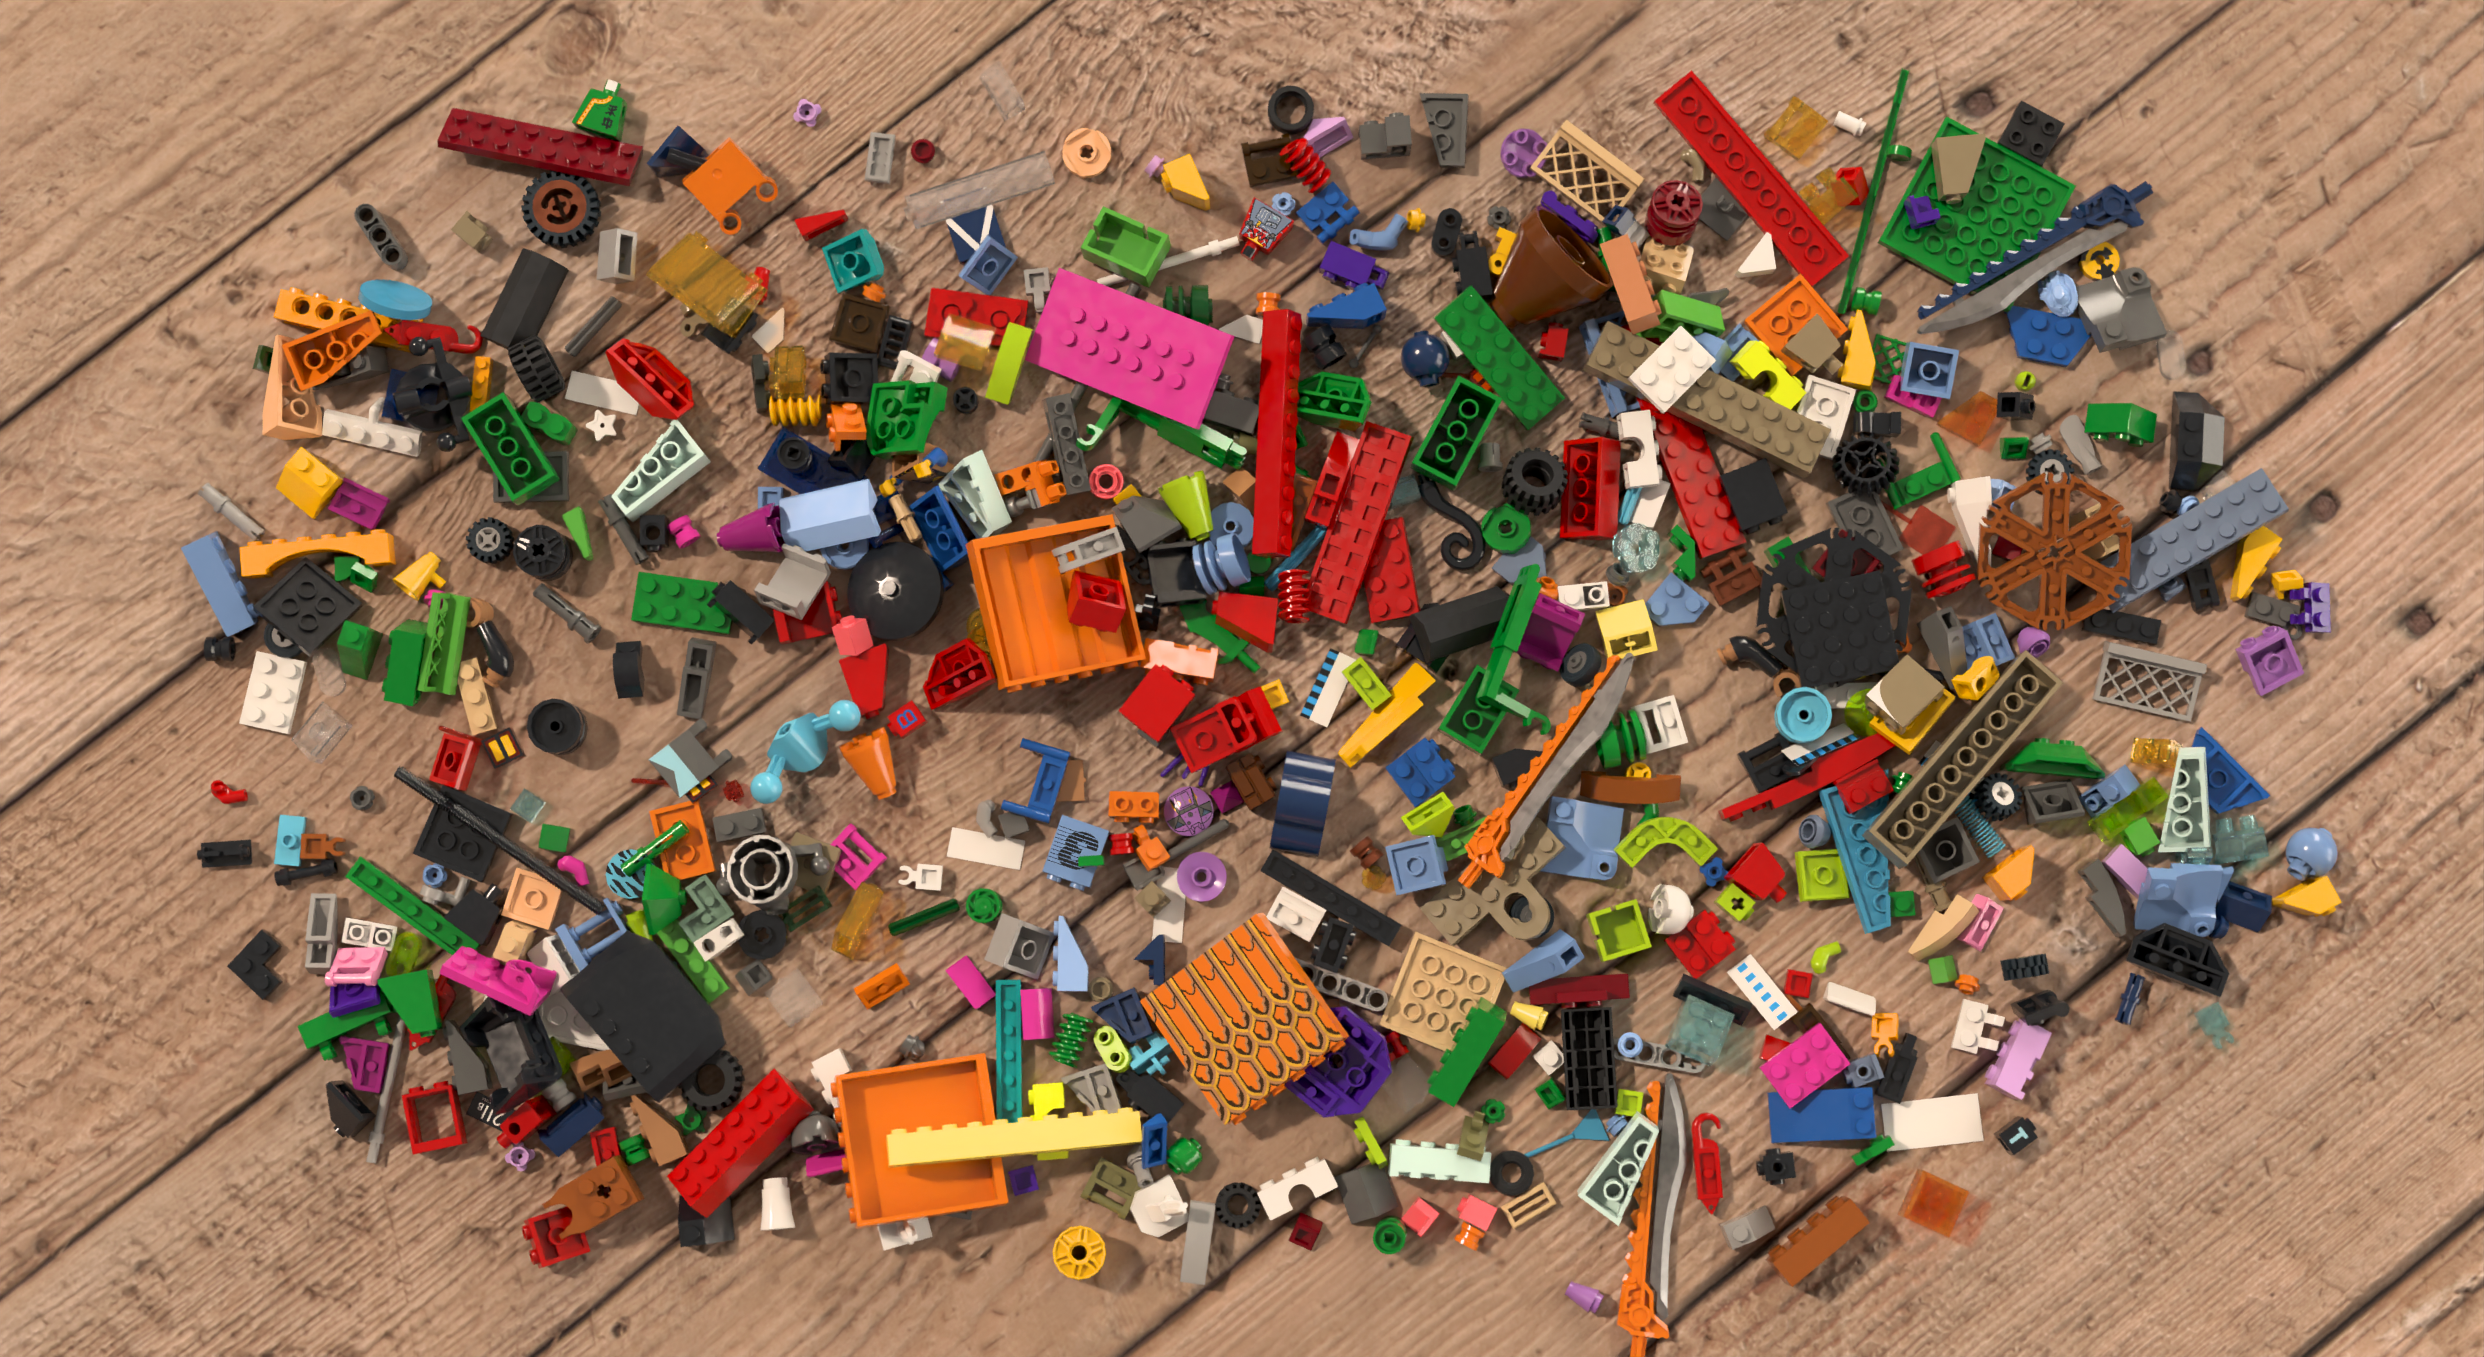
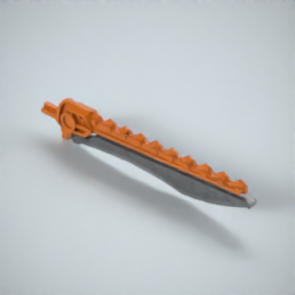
(1503, 830)
(1636, 1297)

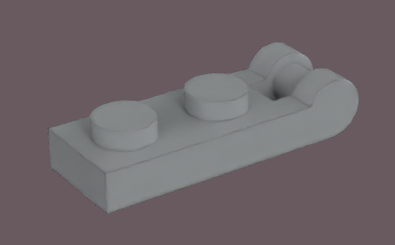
(1089, 549)

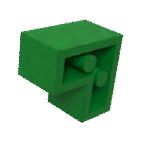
(2121, 422)

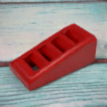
(818, 224)

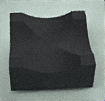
(2031, 133)

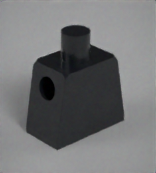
(478, 914)

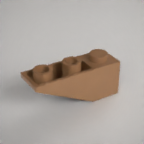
(664, 1136)

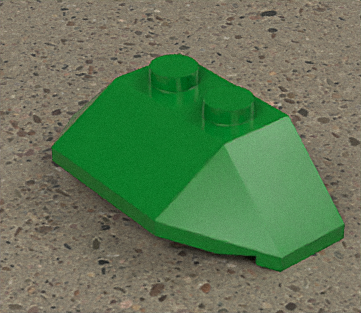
(1333, 400)
(2054, 759)

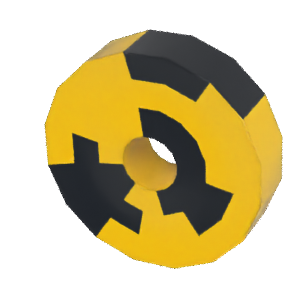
(2095, 271)

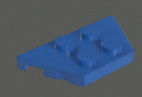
(2045, 336)
(2227, 781)

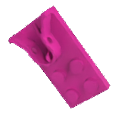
(503, 983)

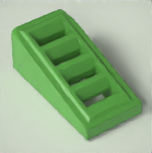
(578, 528)

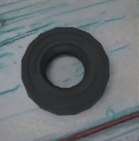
(1525, 1179)

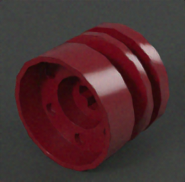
(1673, 212)

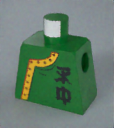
(602, 112)

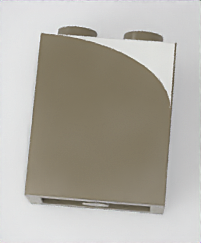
(1903, 694)

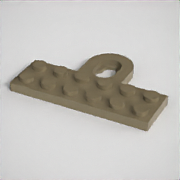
(1459, 909)

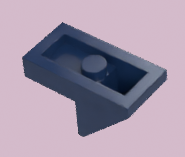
(1156, 952)

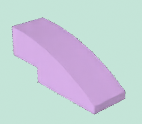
(2126, 869)

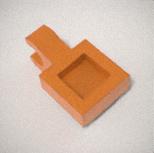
(1150, 851)

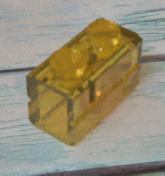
(788, 372)

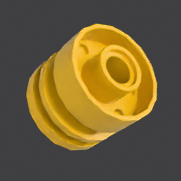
(1094, 1252)

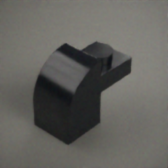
(628, 669)

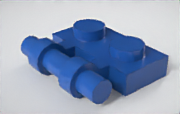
(1322, 207)

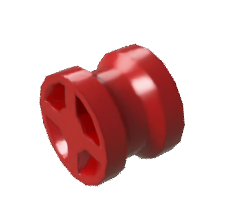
(1121, 844)

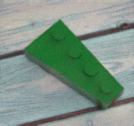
(1467, 1052)

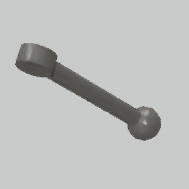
(1353, 363)

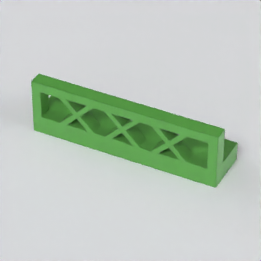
(447, 643)

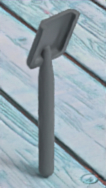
(1141, 877)

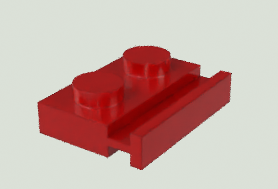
(1863, 786)

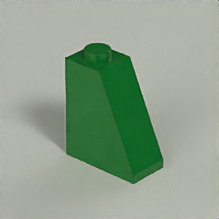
(358, 649)
(414, 1000)

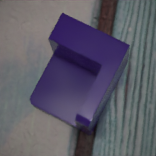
(1920, 212)

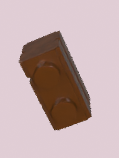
(1251, 782)

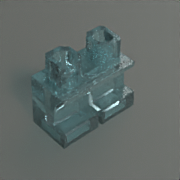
(2239, 845)

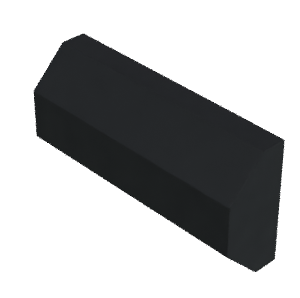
(524, 299)
(1459, 623)
(1589, 1058)

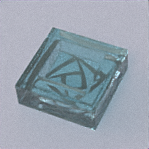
(528, 805)

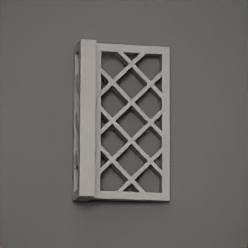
(2155, 660)

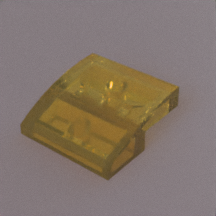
(964, 342)

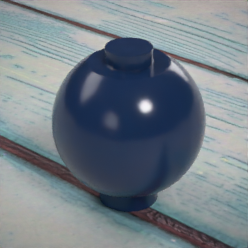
(1425, 358)

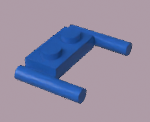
(1046, 784)

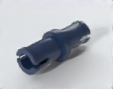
(2130, 999)

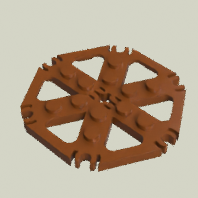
(2053, 569)

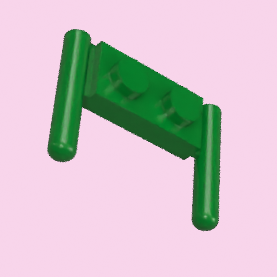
(1926, 480)

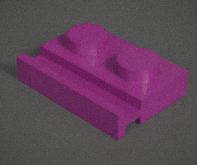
(358, 504)

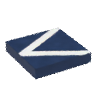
(970, 230)

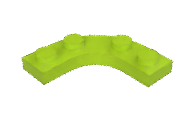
(1665, 830)

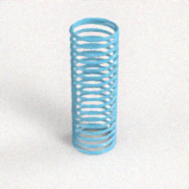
(1999, 847)

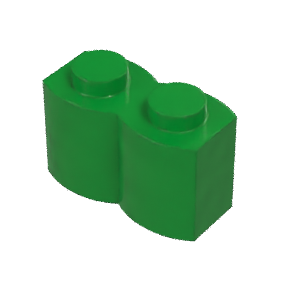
(546, 422)

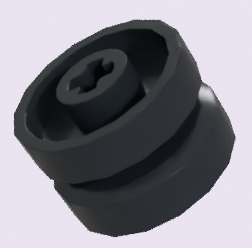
(543, 722)

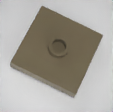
(806, 878)

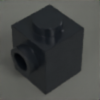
(2015, 406)

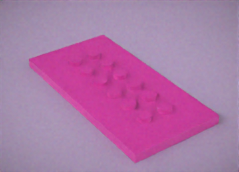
(1129, 348)

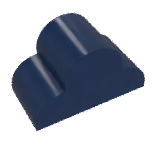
(1302, 804)

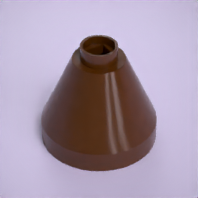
(1547, 272)

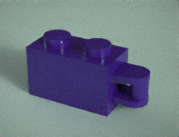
(1351, 267)

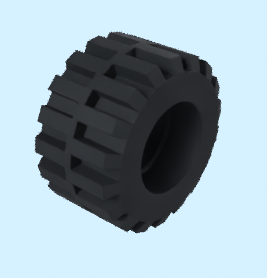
(536, 368)
(1538, 465)
(728, 1094)

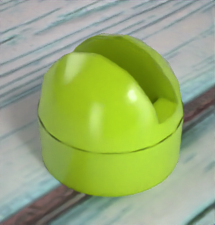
(2020, 378)

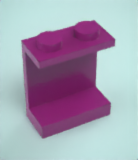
(1549, 632)

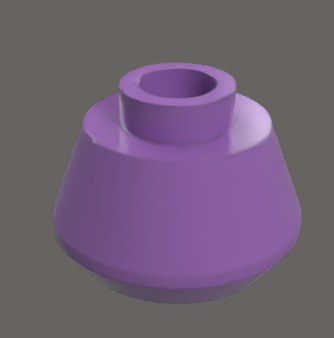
(2033, 641)

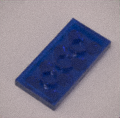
(818, 477)

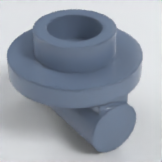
(2171, 588)

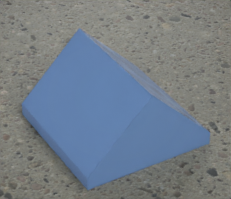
(988, 265)

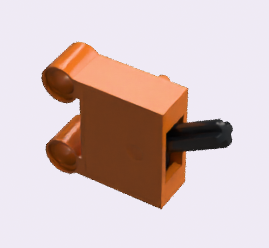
(722, 180)

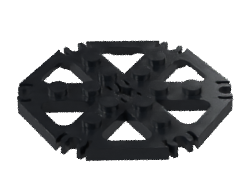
(1837, 566)

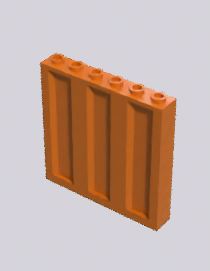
(1027, 601)

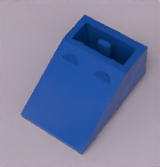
(1351, 311)

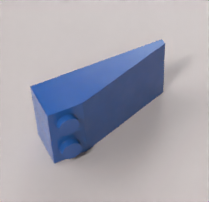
(1823, 1116)

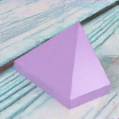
(1328, 134)

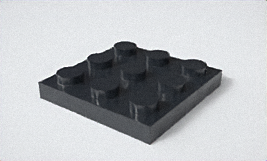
(307, 606)
(456, 845)

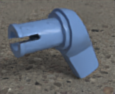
(1381, 239)

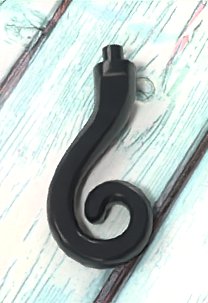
(1432, 497)

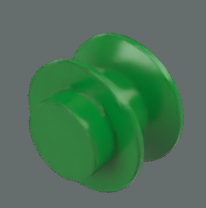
(1901, 781)

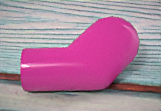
(575, 867)

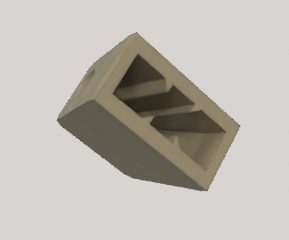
(1814, 347)

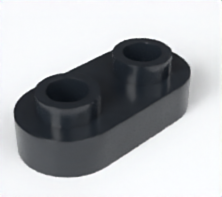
(1446, 232)

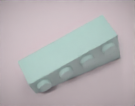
(661, 471)
(1618, 1171)

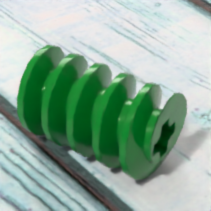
(1070, 1039)

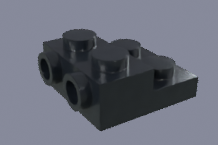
(848, 377)

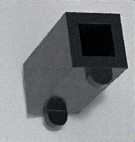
(740, 609)

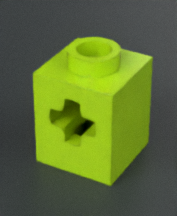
(1725, 903)

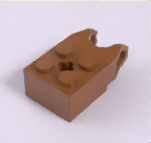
(588, 1200)

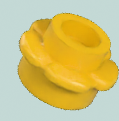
(1416, 220)

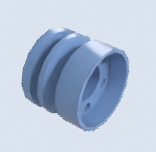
(1221, 563)

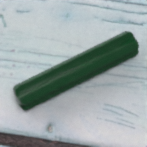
(924, 917)

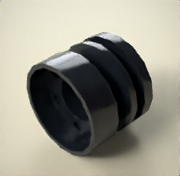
(557, 554)

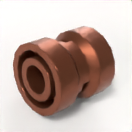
(1362, 848)

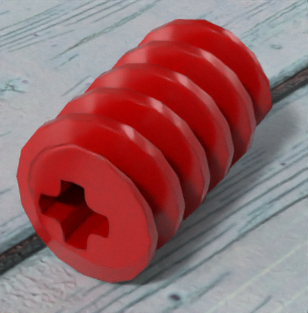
(1307, 163)
(1291, 596)

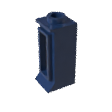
(572, 1124)

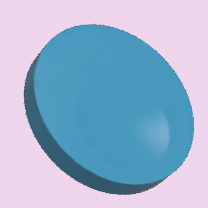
(395, 299)

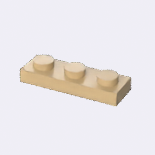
(476, 697)

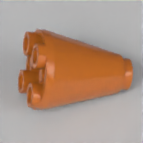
(872, 761)

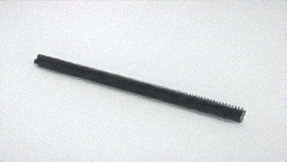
(498, 840)

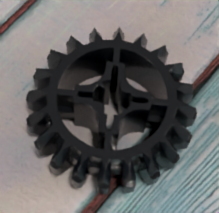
(1871, 476)

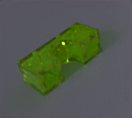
(2118, 816)

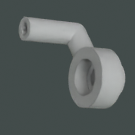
(433, 895)

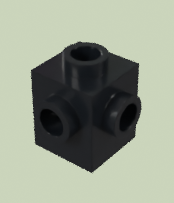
(1784, 1170)

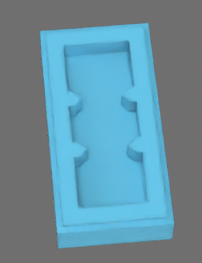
(289, 840)

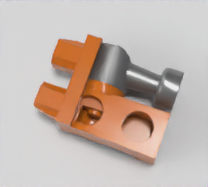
(1038, 485)

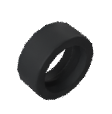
(1299, 93)

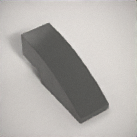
(696, 677)
(2104, 896)

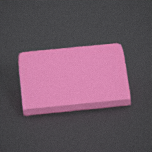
(1982, 925)

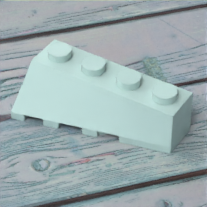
(2188, 804)

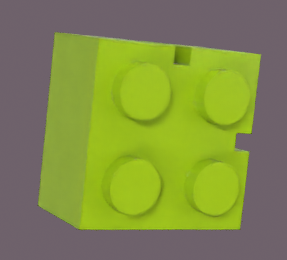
(1618, 930)

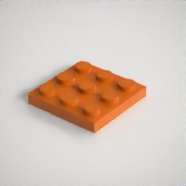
(1787, 314)

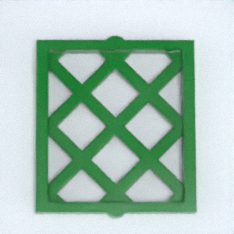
(1894, 342)

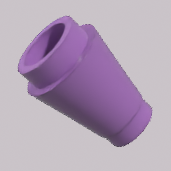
(1584, 1296)

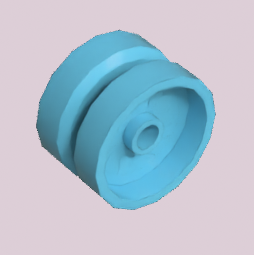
(1809, 702)

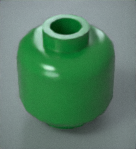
(1184, 1155)

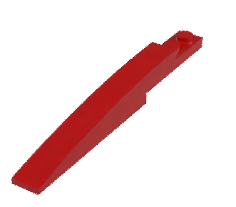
(1821, 772)

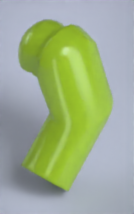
(1822, 955)

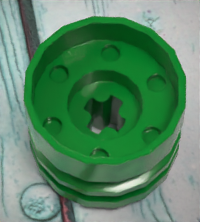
(1621, 739)

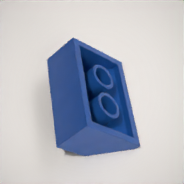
(940, 529)

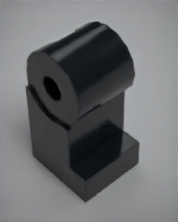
(1877, 423)

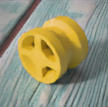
(1639, 770)

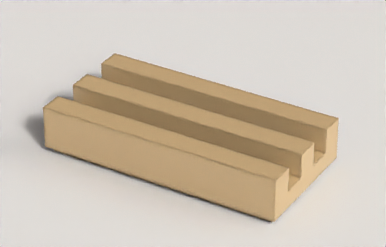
(1509, 1215)

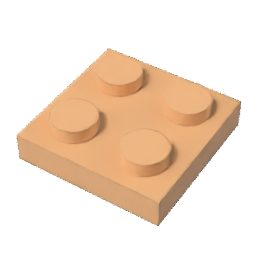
(532, 899)

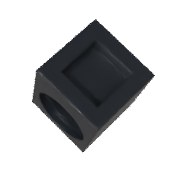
(647, 523)

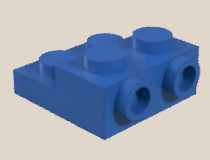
(1421, 771)

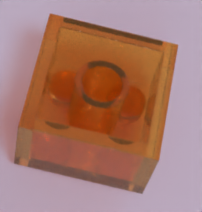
(1933, 1203)

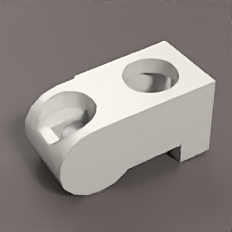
(719, 939)

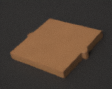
(1073, 782)

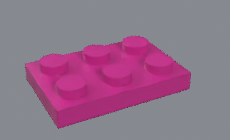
(1804, 1065)

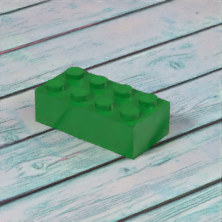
(510, 448)

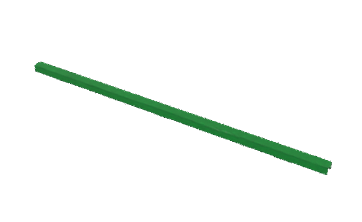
(1873, 191)

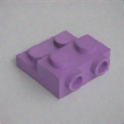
(2269, 659)

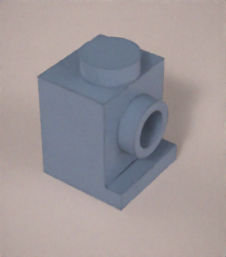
(1872, 1066)

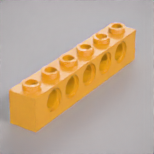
(291, 301)

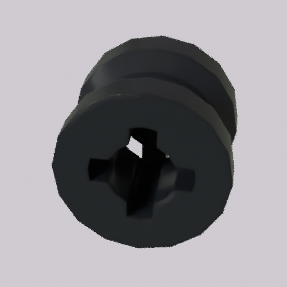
(962, 396)

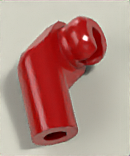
(226, 795)

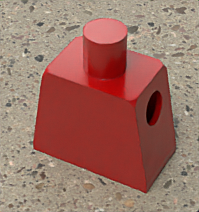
(1758, 874)
(525, 1121)

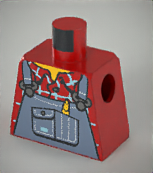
(1263, 229)

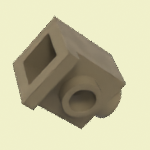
(472, 232)
(1152, 899)

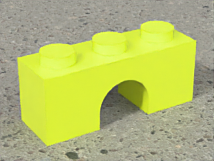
(1756, 358)
(1045, 1098)

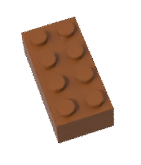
(1817, 1240)

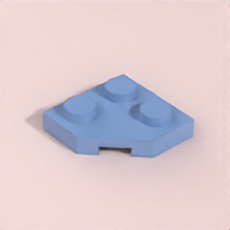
(1674, 603)

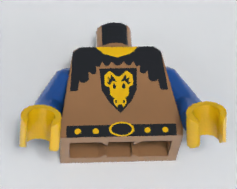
(917, 468)

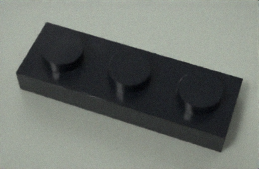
(2123, 626)
(1690, 986)

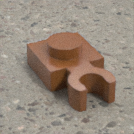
(317, 846)

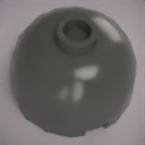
(815, 1133)

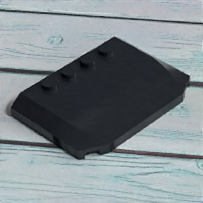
(646, 1013)

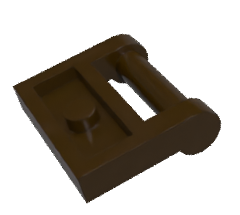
(1270, 168)

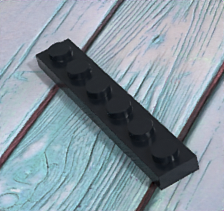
(1330, 898)

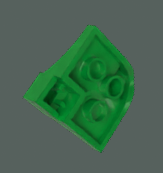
(902, 416)

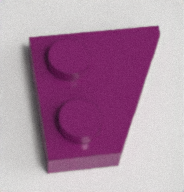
(366, 1062)

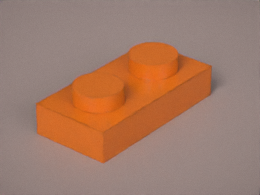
(882, 986)

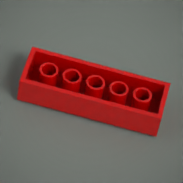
(740, 1143)

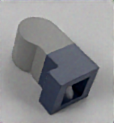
(1625, 225)

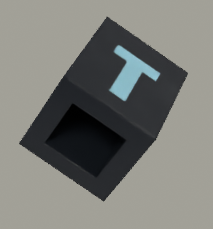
(2016, 1135)

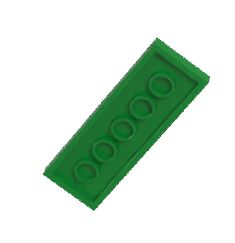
(1499, 357)

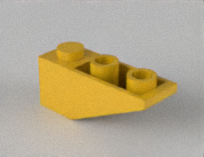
(1860, 361)
(2251, 556)

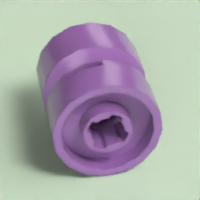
(949, 369)

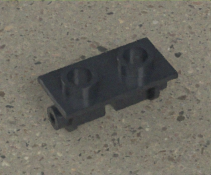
(225, 853)

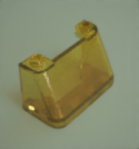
(708, 283)

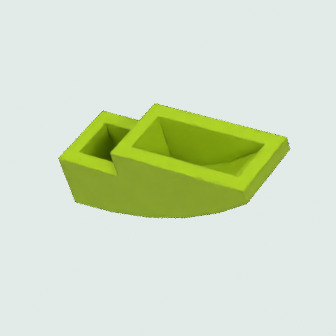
(1009, 363)

